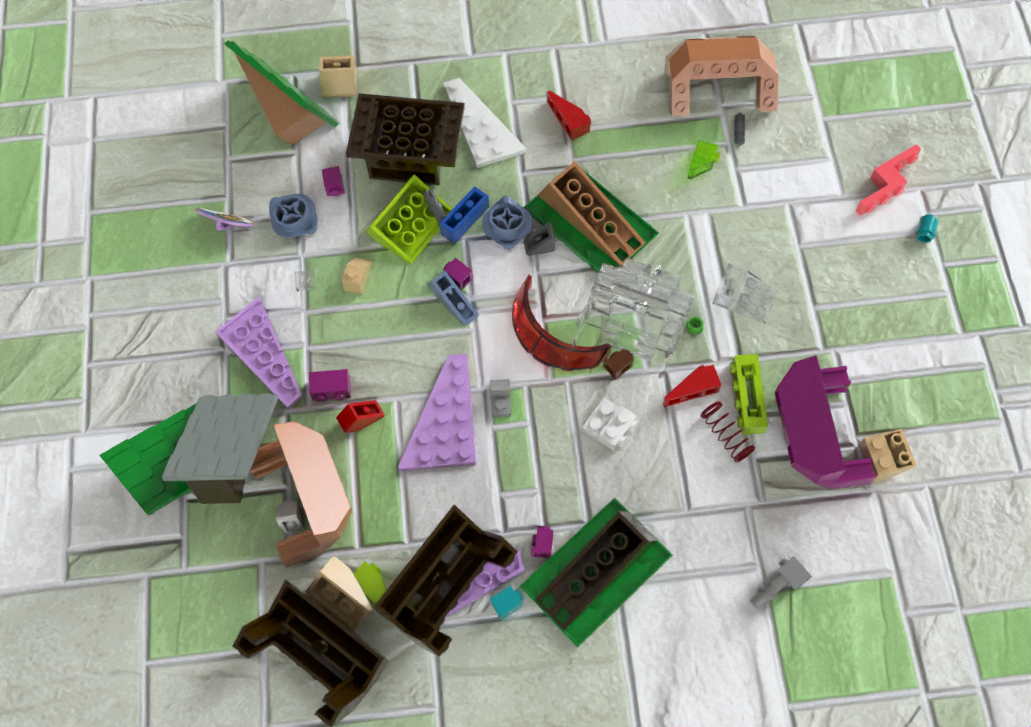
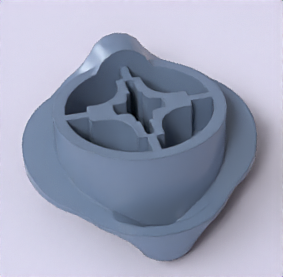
(294, 219)
(496, 226)

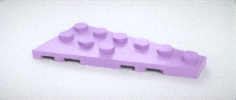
(257, 346)

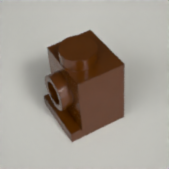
(618, 363)

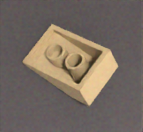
(340, 593)

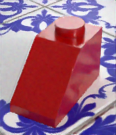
(359, 415)

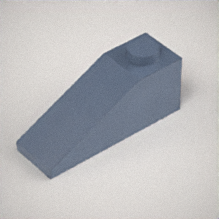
(452, 298)

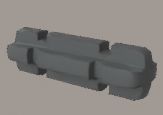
(739, 129)

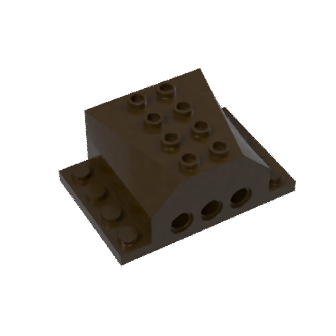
(405, 136)

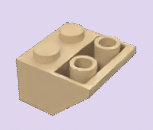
(338, 76)
(888, 453)

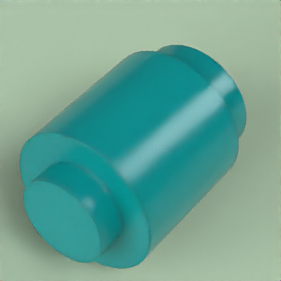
(927, 228)

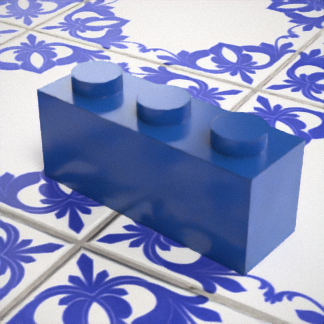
(464, 215)

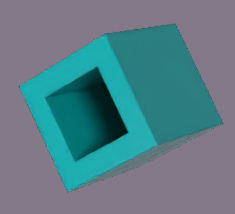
(506, 602)

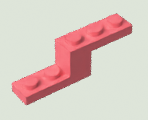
(888, 180)

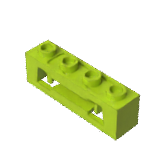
(756, 420)

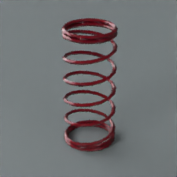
(742, 454)

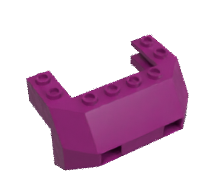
(811, 428)

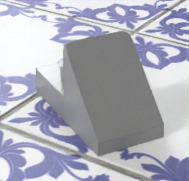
(500, 398)

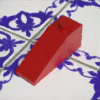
(569, 115)
(698, 384)

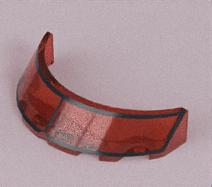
(544, 346)

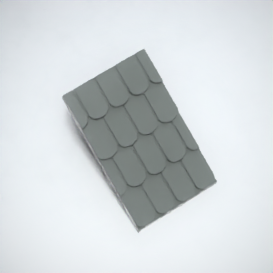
(220, 445)

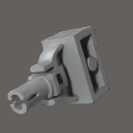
(791, 572)

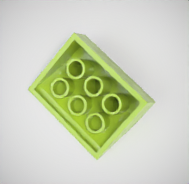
(406, 222)

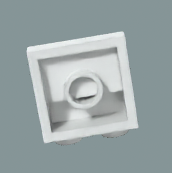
(610, 424)

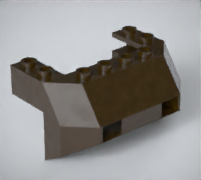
(439, 577)
(319, 646)

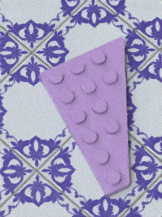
(446, 425)

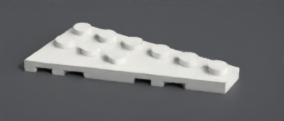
(483, 131)

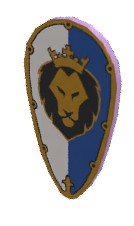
(225, 218)

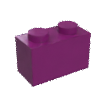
(329, 385)

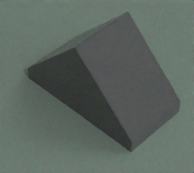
(540, 241)

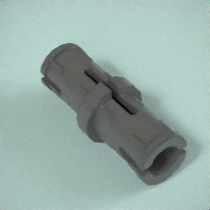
(435, 206)

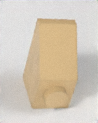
(356, 275)

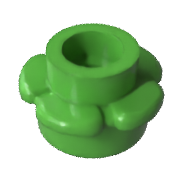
(694, 321)

